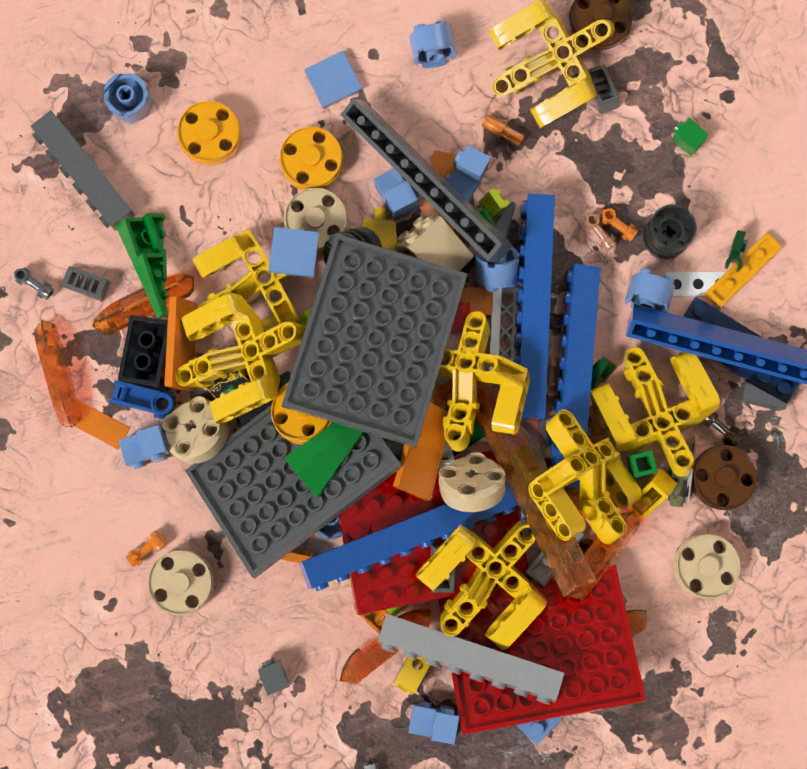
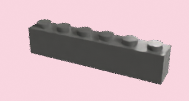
(82, 170)

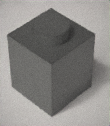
(273, 676)

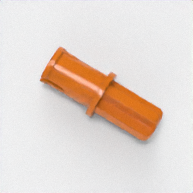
(502, 130)

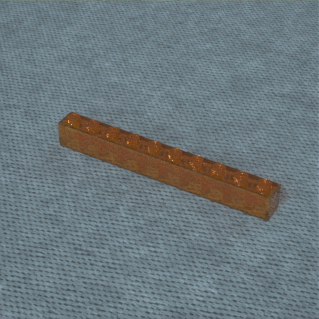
(521, 468)

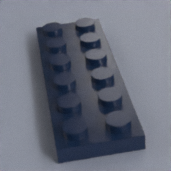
(775, 386)

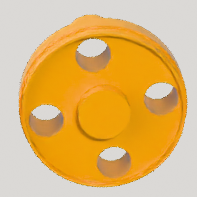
(209, 133)
(311, 158)
(298, 424)

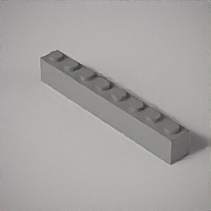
(470, 658)

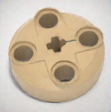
(315, 215)
(191, 432)
(472, 483)
(706, 566)
(180, 582)

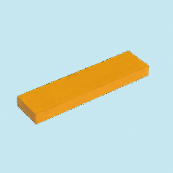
(752, 261)

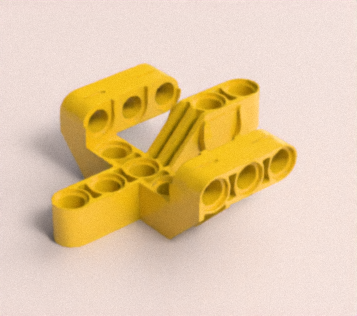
(544, 17)
(241, 248)
(511, 376)
(262, 389)
(701, 403)
(598, 470)
(520, 612)

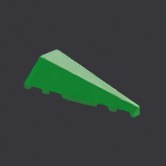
(145, 246)
(321, 456)

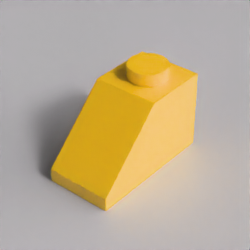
(653, 494)

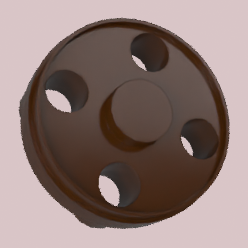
(619, 14)
(723, 477)

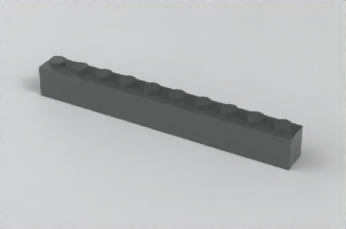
(426, 180)

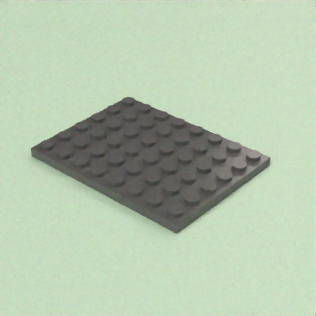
(375, 340)
(263, 500)

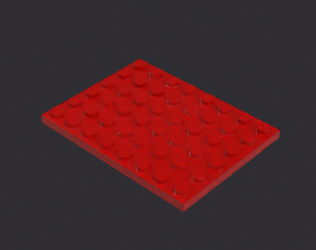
(396, 581)
(574, 636)

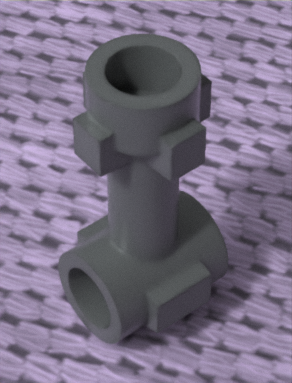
(23, 276)

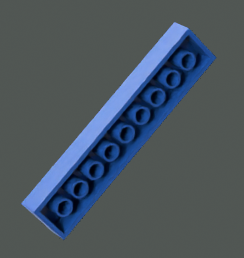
(534, 298)

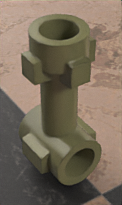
(677, 499)

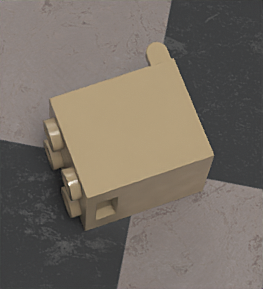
(436, 243)

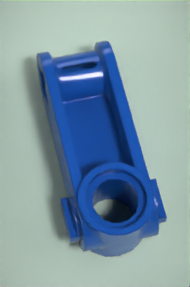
(143, 399)

